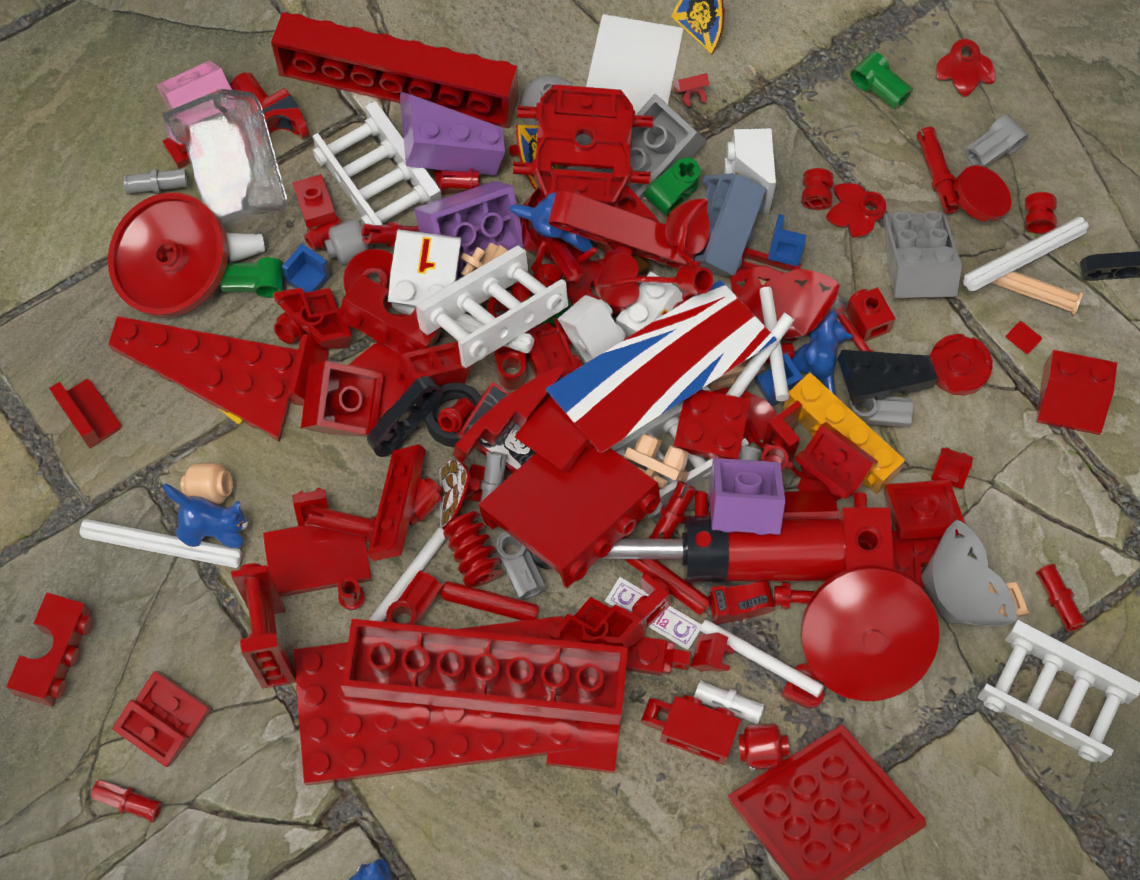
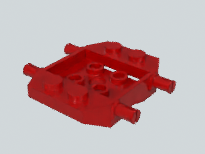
(591, 111)

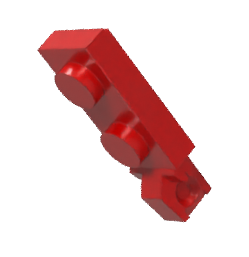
(656, 657)

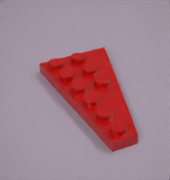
(222, 370)

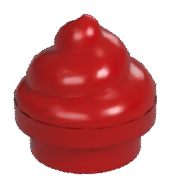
(288, 329)

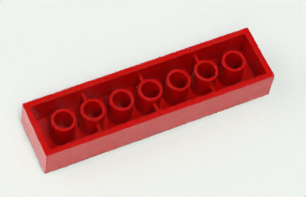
(388, 65)
(485, 671)

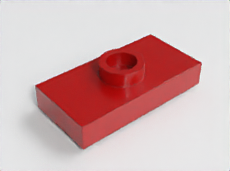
(314, 201)

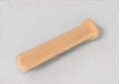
(1040, 291)

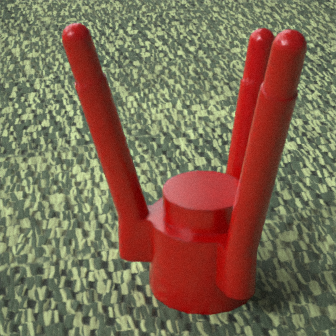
(550, 273)

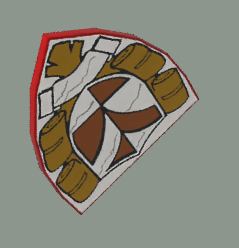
(456, 487)

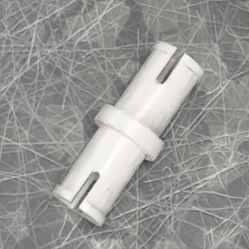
(730, 700)

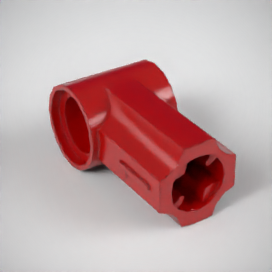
(416, 598)

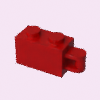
(694, 727)

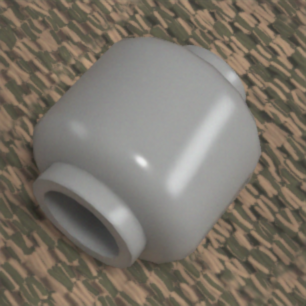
(346, 241)

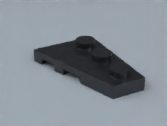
(882, 373)

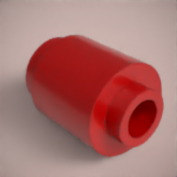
(425, 500)

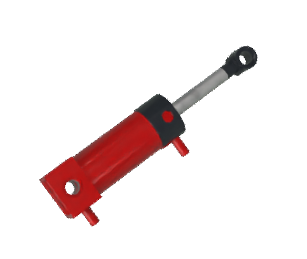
(801, 552)

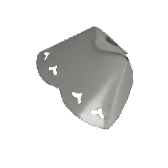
(962, 584)

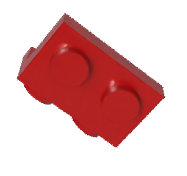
(836, 461)

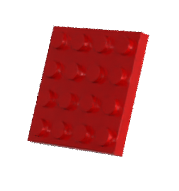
(826, 810)

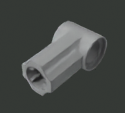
(1001, 138)
(886, 412)
(520, 568)

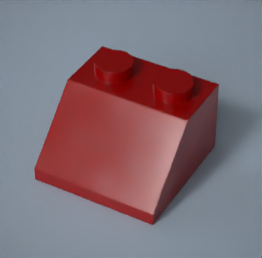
(1076, 392)
(341, 399)

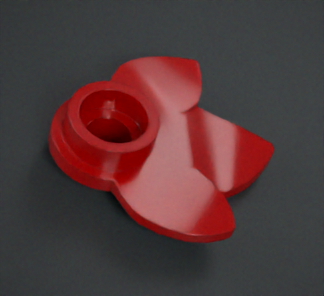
(963, 70)
(852, 209)

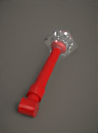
(839, 307)

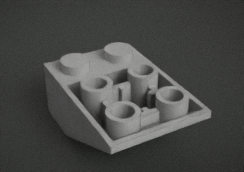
(921, 255)

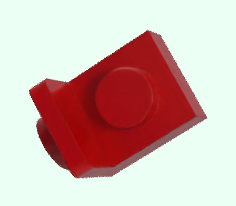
(655, 604)

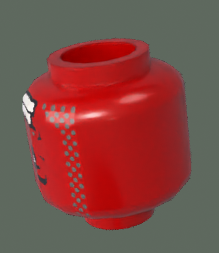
(763, 746)

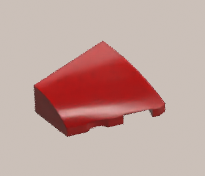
(316, 314)
(601, 625)

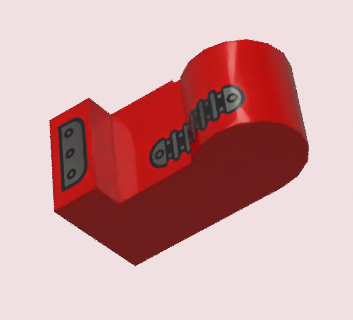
(740, 602)

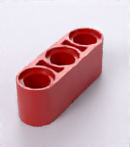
(507, 357)

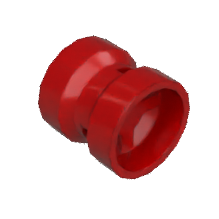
(817, 189)
(1040, 212)

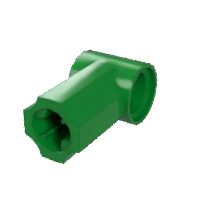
(875, 75)
(262, 277)

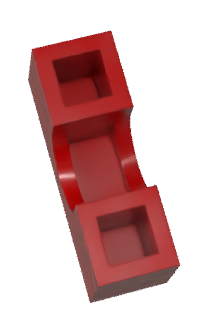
(365, 311)
(44, 677)

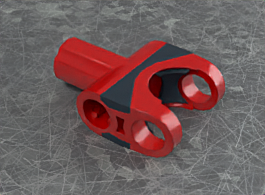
(278, 108)

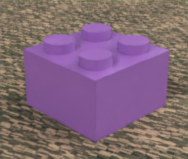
(746, 496)

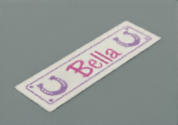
(670, 623)

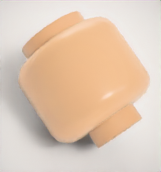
(207, 481)

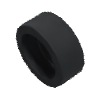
(450, 392)

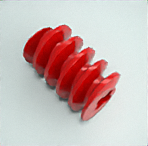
(470, 550)

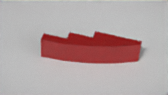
(515, 408)

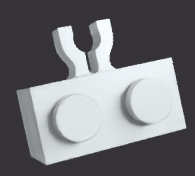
(591, 327)

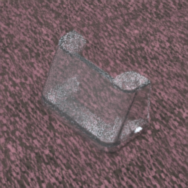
(229, 154)

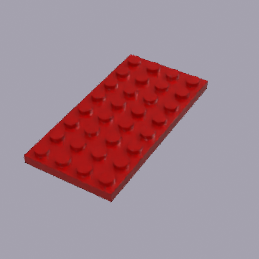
(375, 738)

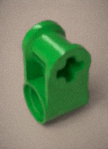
(674, 185)

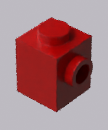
(870, 313)

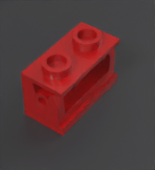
(551, 350)

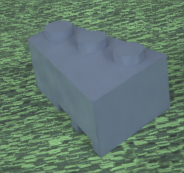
(731, 215)

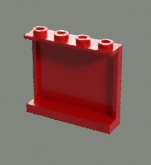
(572, 515)

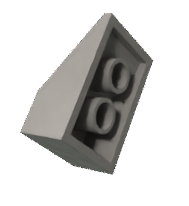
(663, 144)

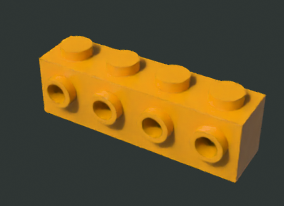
(823, 406)

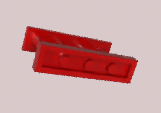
(263, 648)

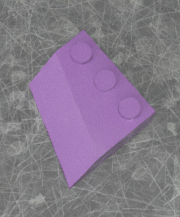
(448, 139)
(476, 217)

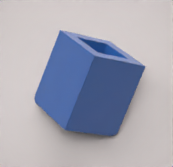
(785, 244)
(306, 270)
(765, 380)

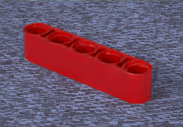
(613, 228)

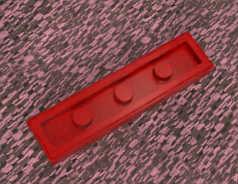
(396, 503)

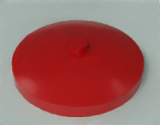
(168, 255)
(869, 633)

